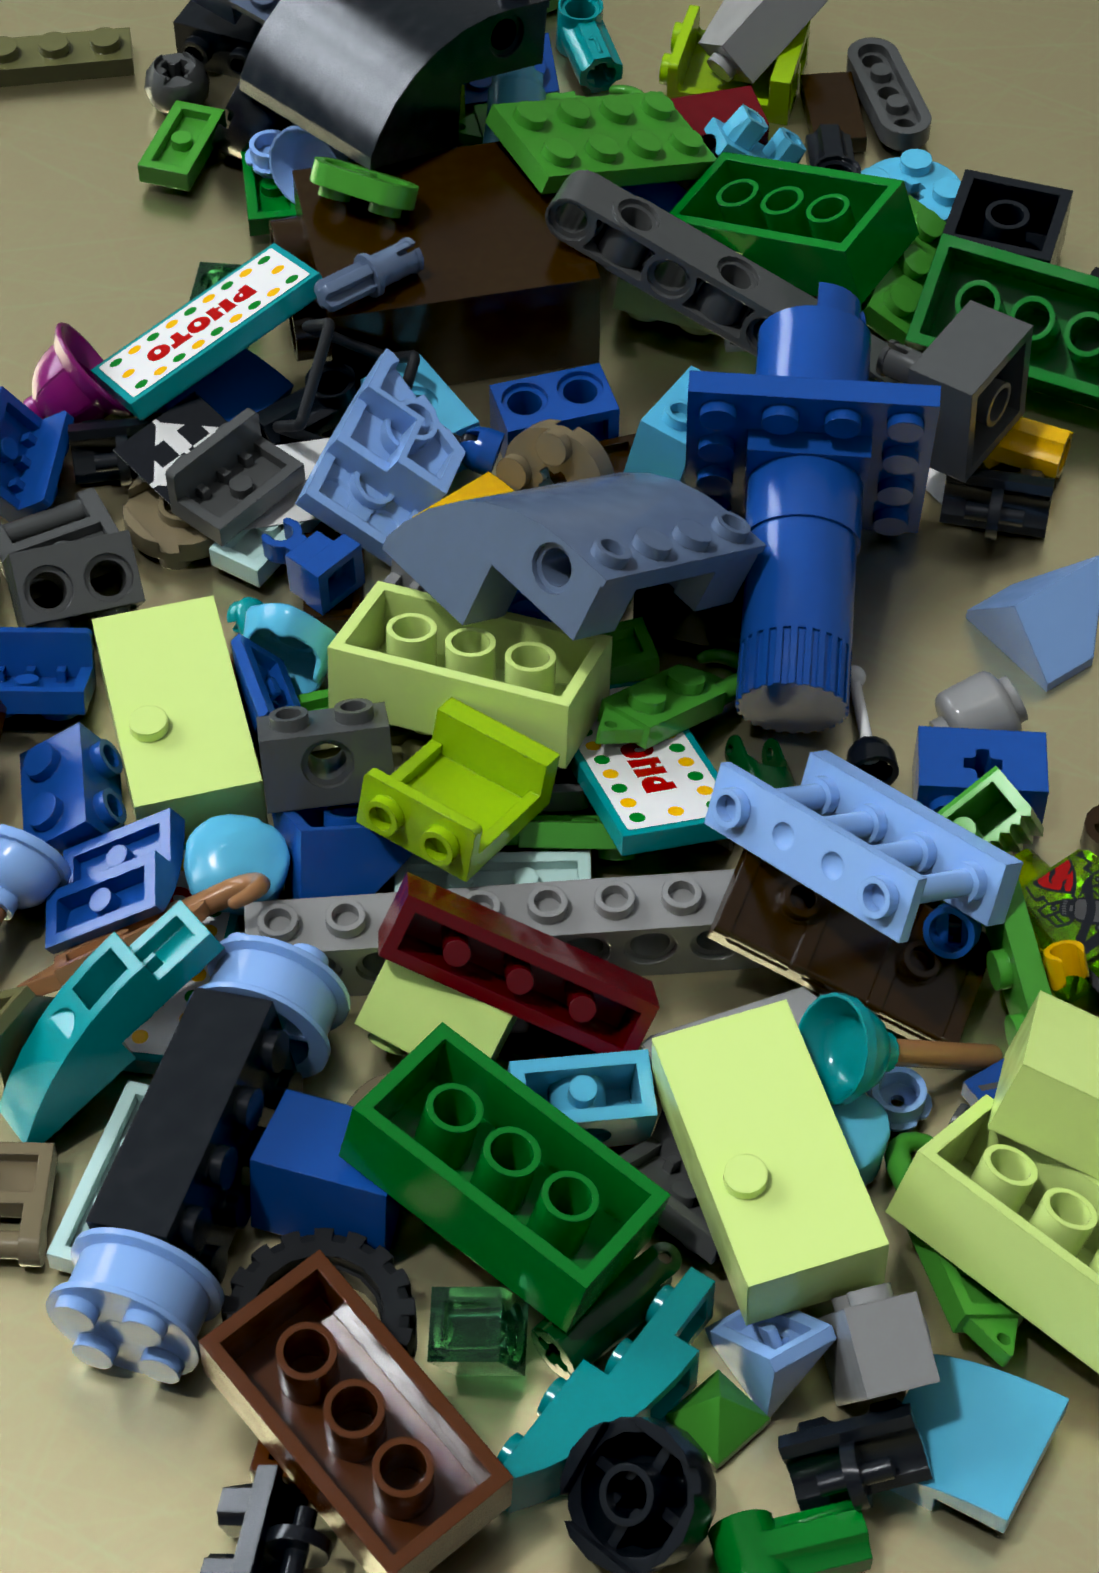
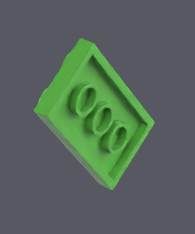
(616, 136)

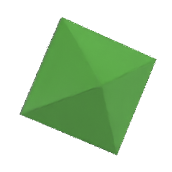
(719, 1418)

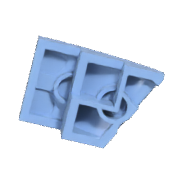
(381, 461)

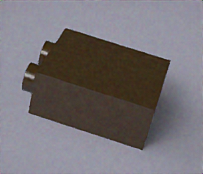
(494, 280)

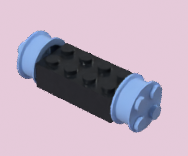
(183, 1171)

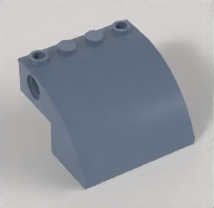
(577, 550)

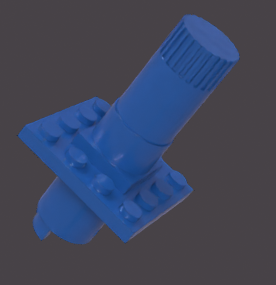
(809, 465)

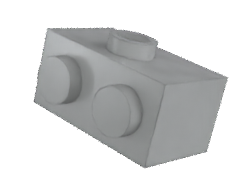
(878, 1345)

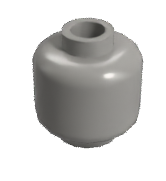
(980, 704)

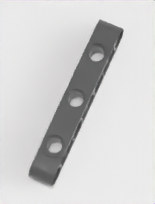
(646, 245)

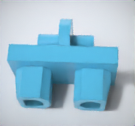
(744, 131)

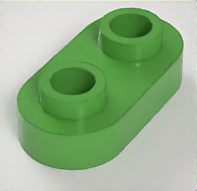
(342, 180)

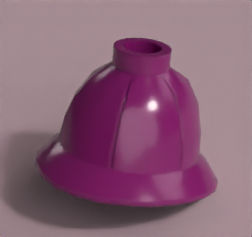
(66, 383)

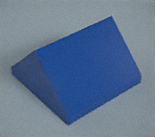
(304, 1182)

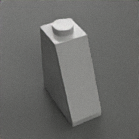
(752, 34)

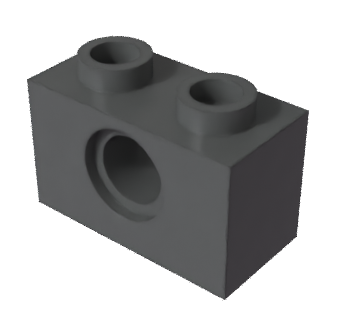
(302, 781)

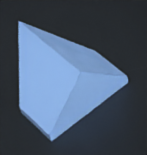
(1045, 622)

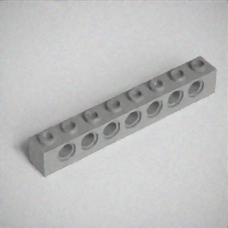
(631, 921)

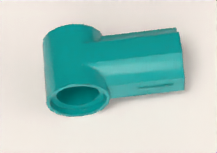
(587, 44)

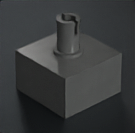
(982, 378)

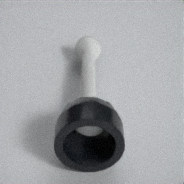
(869, 752)

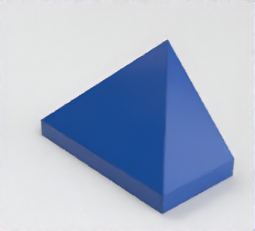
(260, 681)

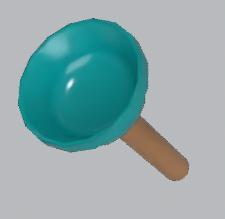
(856, 1050)

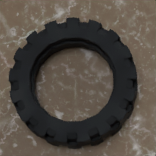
(362, 1266)

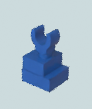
(317, 567)

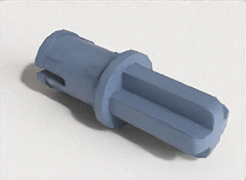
(369, 275)

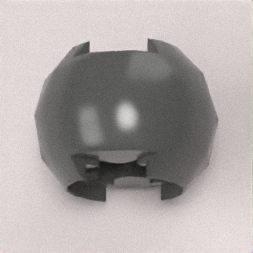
(176, 78)

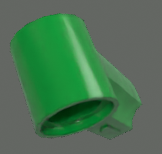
(807, 1541)

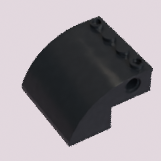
(387, 72)

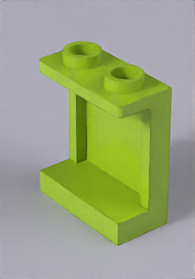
(689, 73)
(460, 791)

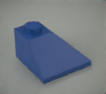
(335, 853)

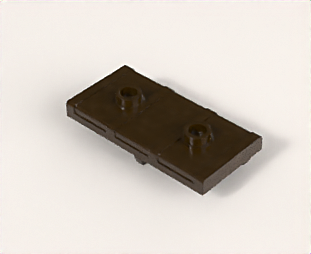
(832, 951)

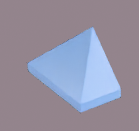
(770, 1354)

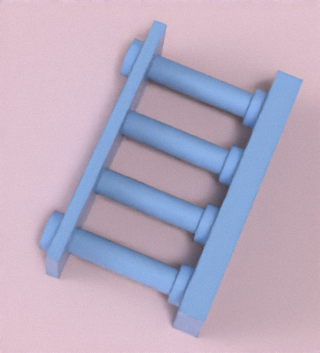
(863, 844)

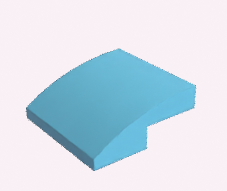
(981, 1438)

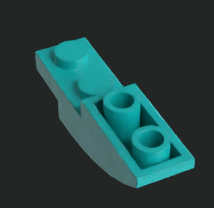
(83, 1030)
(638, 1381)

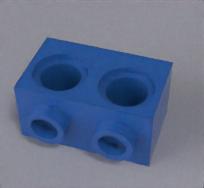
(572, 395)

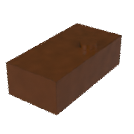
(355, 1421)

